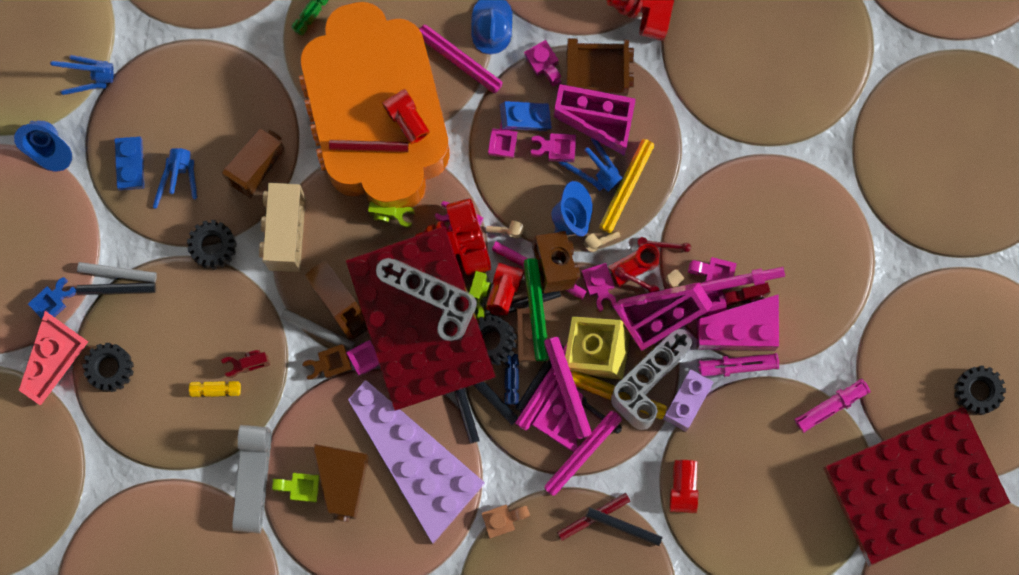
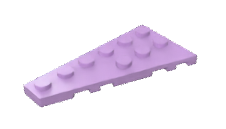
(425, 471)

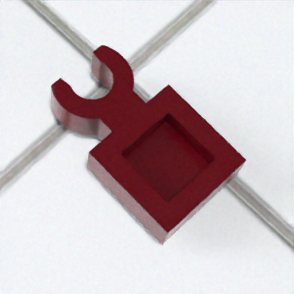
(747, 294)

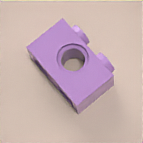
(688, 400)

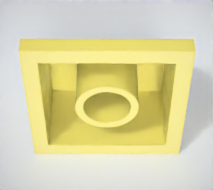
(598, 347)

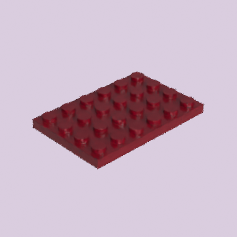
(405, 328)
(916, 485)

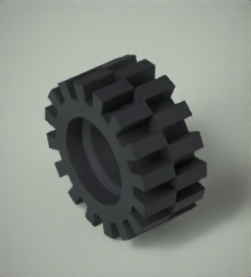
(200, 234)
(506, 338)
(92, 367)
(995, 390)

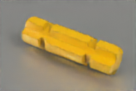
(213, 389)

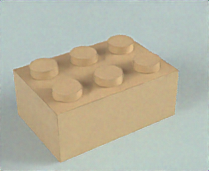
(282, 227)

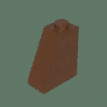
(253, 162)
(337, 300)
(342, 479)

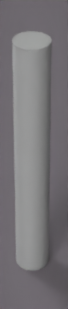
(117, 272)
(316, 329)

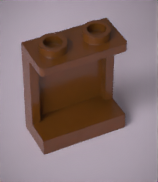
(600, 66)

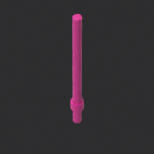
(757, 277)

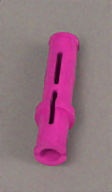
(769, 362)
(826, 409)

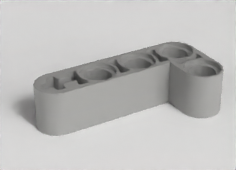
(425, 291)
(654, 373)
(254, 449)

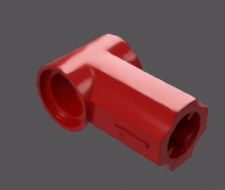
(403, 111)
(634, 264)
(505, 284)
(684, 493)

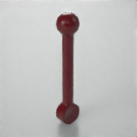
(686, 247)
(620, 272)

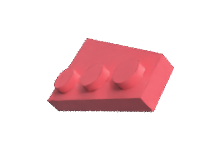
(50, 358)

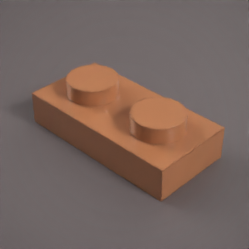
(525, 338)

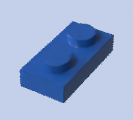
(525, 116)
(129, 163)

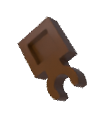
(331, 362)

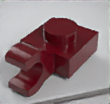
(252, 361)

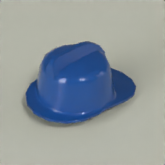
(491, 25)
(43, 145)
(573, 210)

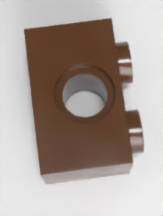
(555, 276)

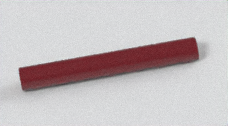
(371, 146)
(584, 522)

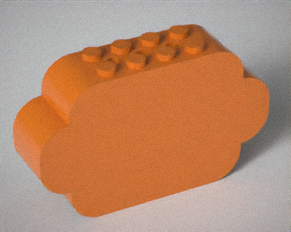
(347, 80)

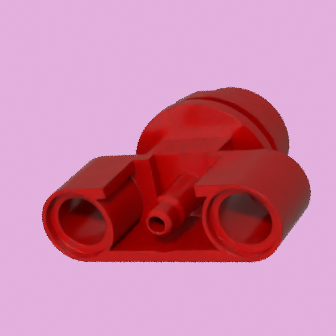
(654, 18)
(465, 236)

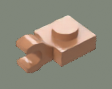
(500, 520)

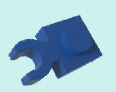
(52, 300)

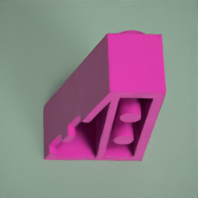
(596, 114)
(662, 312)
(742, 328)

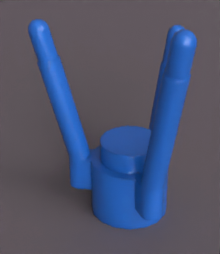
(99, 71)
(178, 162)
(607, 177)

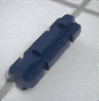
(511, 396)

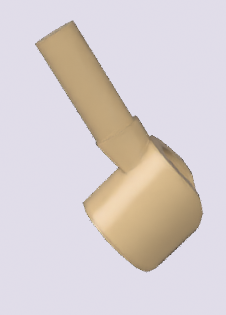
(515, 229)
(592, 243)
(674, 278)

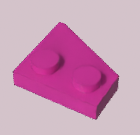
(556, 422)

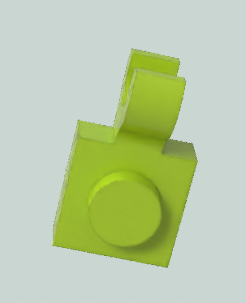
(383, 214)
(480, 289)
(302, 487)

